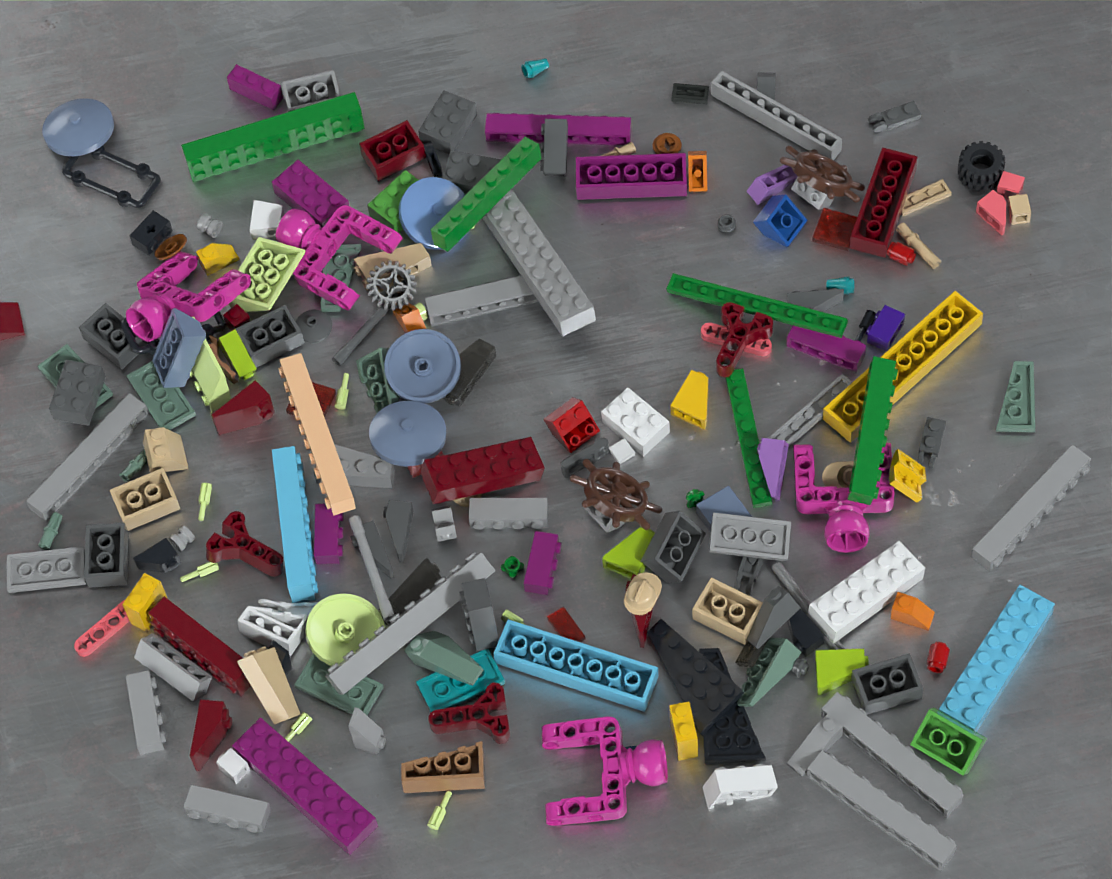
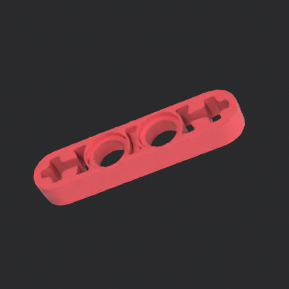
(720, 341)
(103, 624)

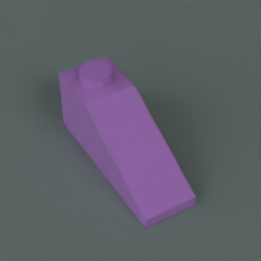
(771, 183)
(773, 461)

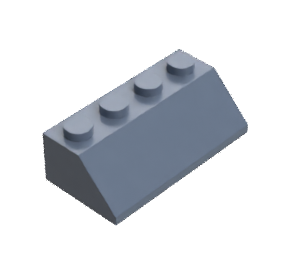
(178, 349)

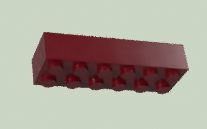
(883, 202)
(482, 470)
(199, 645)

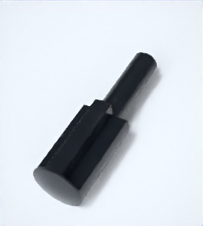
(866, 321)

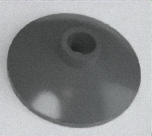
(314, 332)

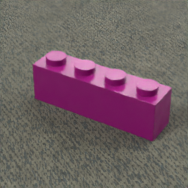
(836, 350)

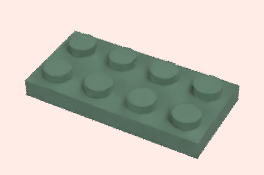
(53, 366)
(165, 405)
(314, 683)

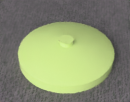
(339, 625)

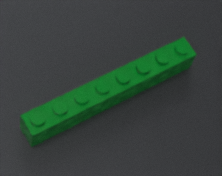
(486, 194)
(872, 430)

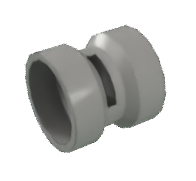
(208, 225)
(181, 538)

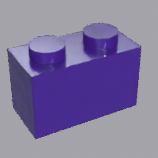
(885, 328)

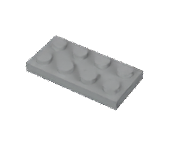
(750, 537)
(45, 569)

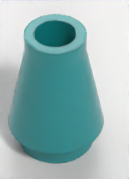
(534, 67)
(845, 283)

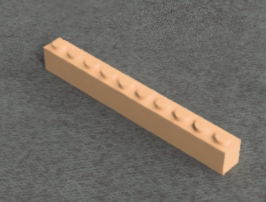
(317, 435)

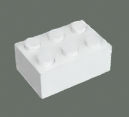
(635, 421)

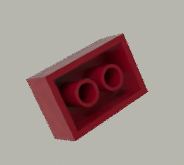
(392, 150)

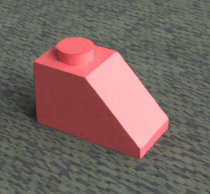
(993, 210)

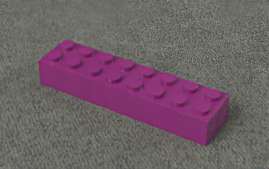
(305, 786)

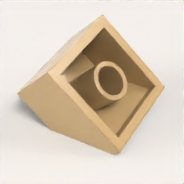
(164, 450)

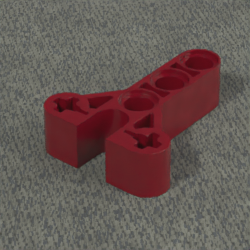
(732, 316)
(223, 548)
(484, 705)

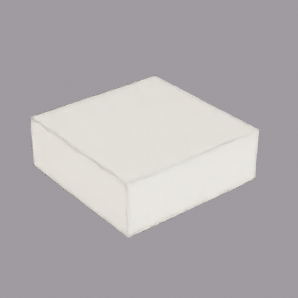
(622, 451)

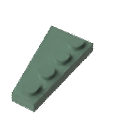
(342, 268)
(1019, 401)

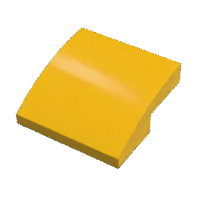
(907, 475)

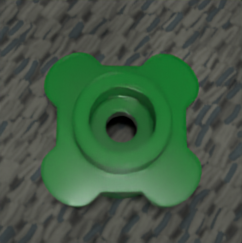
(694, 497)
(512, 561)

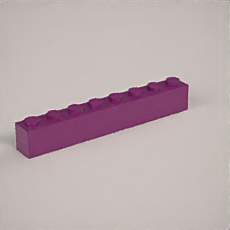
(581, 129)

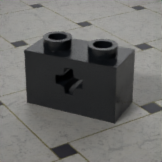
(151, 233)

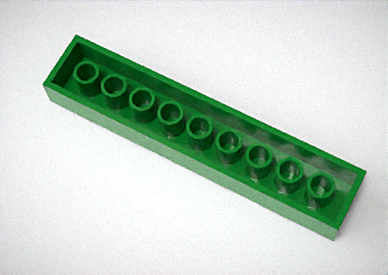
(273, 136)

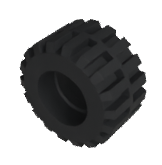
(981, 178)

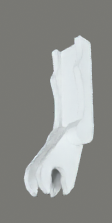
(295, 608)

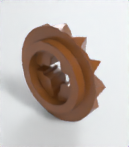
(672, 141)

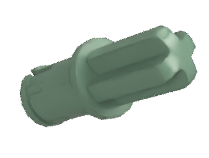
(134, 466)
(50, 531)

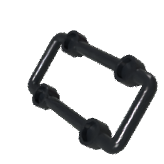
(123, 197)
(152, 345)

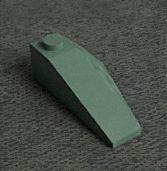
(372, 373)
(444, 656)
(771, 666)

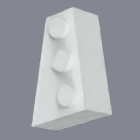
(265, 626)
(739, 783)

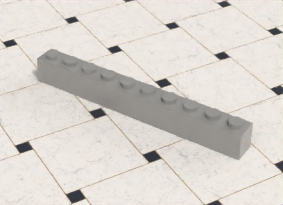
(407, 625)

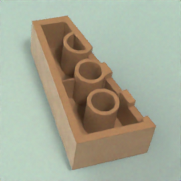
(446, 771)

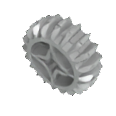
(397, 288)

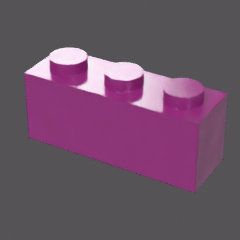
(255, 87)
(327, 535)
(542, 563)

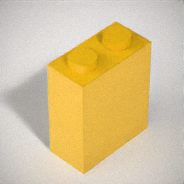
(142, 599)
(683, 731)

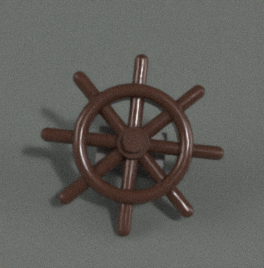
(820, 178)
(610, 502)

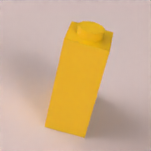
(692, 400)

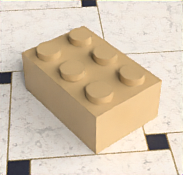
(145, 499)
(726, 610)

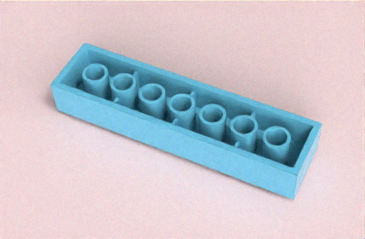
(295, 525)
(997, 658)
(576, 665)

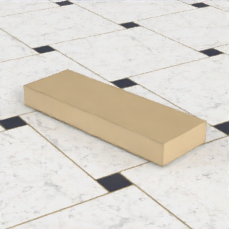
(925, 196)

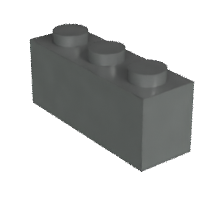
(554, 147)

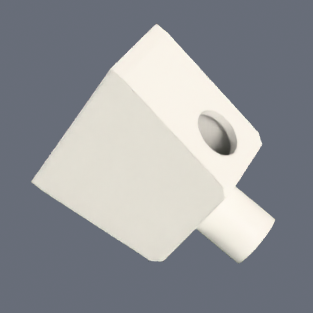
(265, 219)

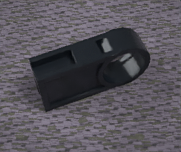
(432, 159)

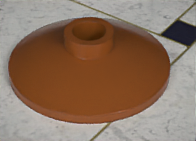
(171, 247)

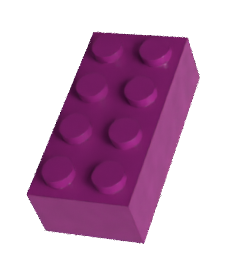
(308, 192)

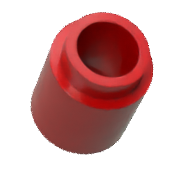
(901, 253)
(937, 657)

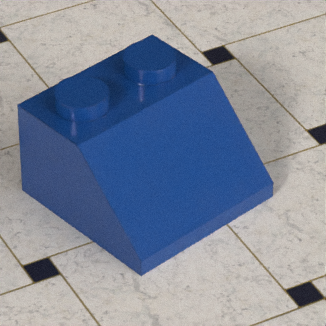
(780, 220)

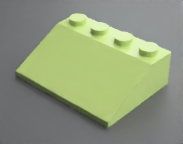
(270, 268)
(210, 378)

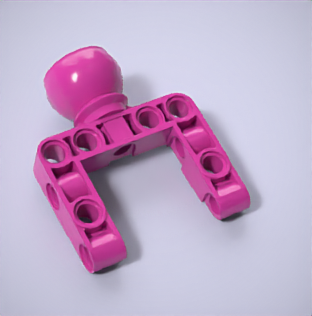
(320, 243)
(160, 295)
(846, 526)
(621, 766)

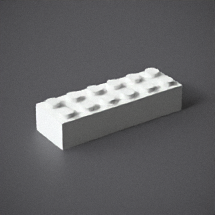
(866, 592)

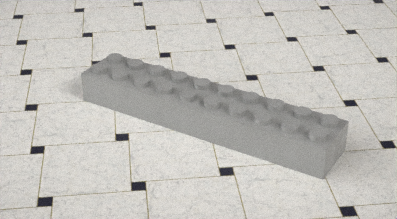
(539, 265)

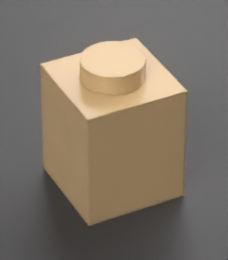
(1019, 209)

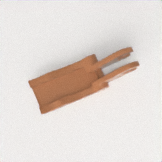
(225, 368)

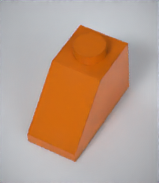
(697, 170)
(409, 318)
(911, 611)

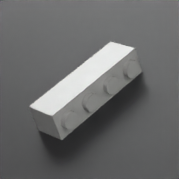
(508, 513)
(173, 667)
(145, 712)
(227, 808)

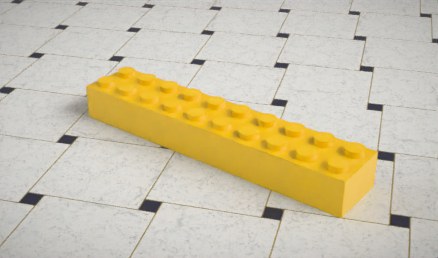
(914, 357)

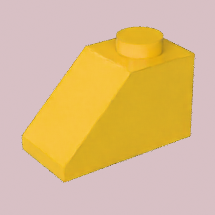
(216, 257)

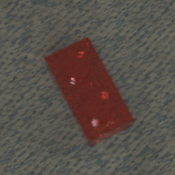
(565, 625)

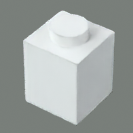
(232, 765)

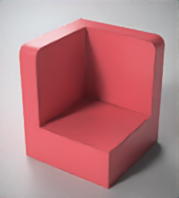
(1010, 182)

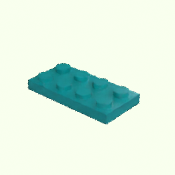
(446, 692)

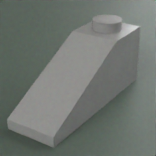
(366, 733)
(819, 739)

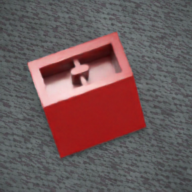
(572, 424)

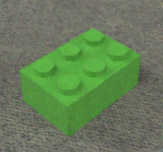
(386, 204)
(948, 741)

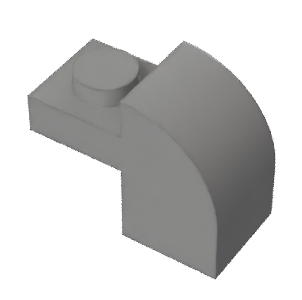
(444, 523)

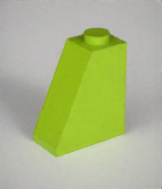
(237, 355)
(627, 555)
(836, 667)

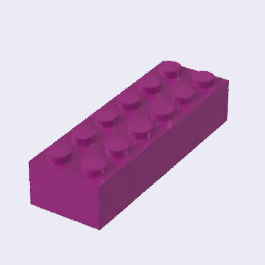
(631, 176)

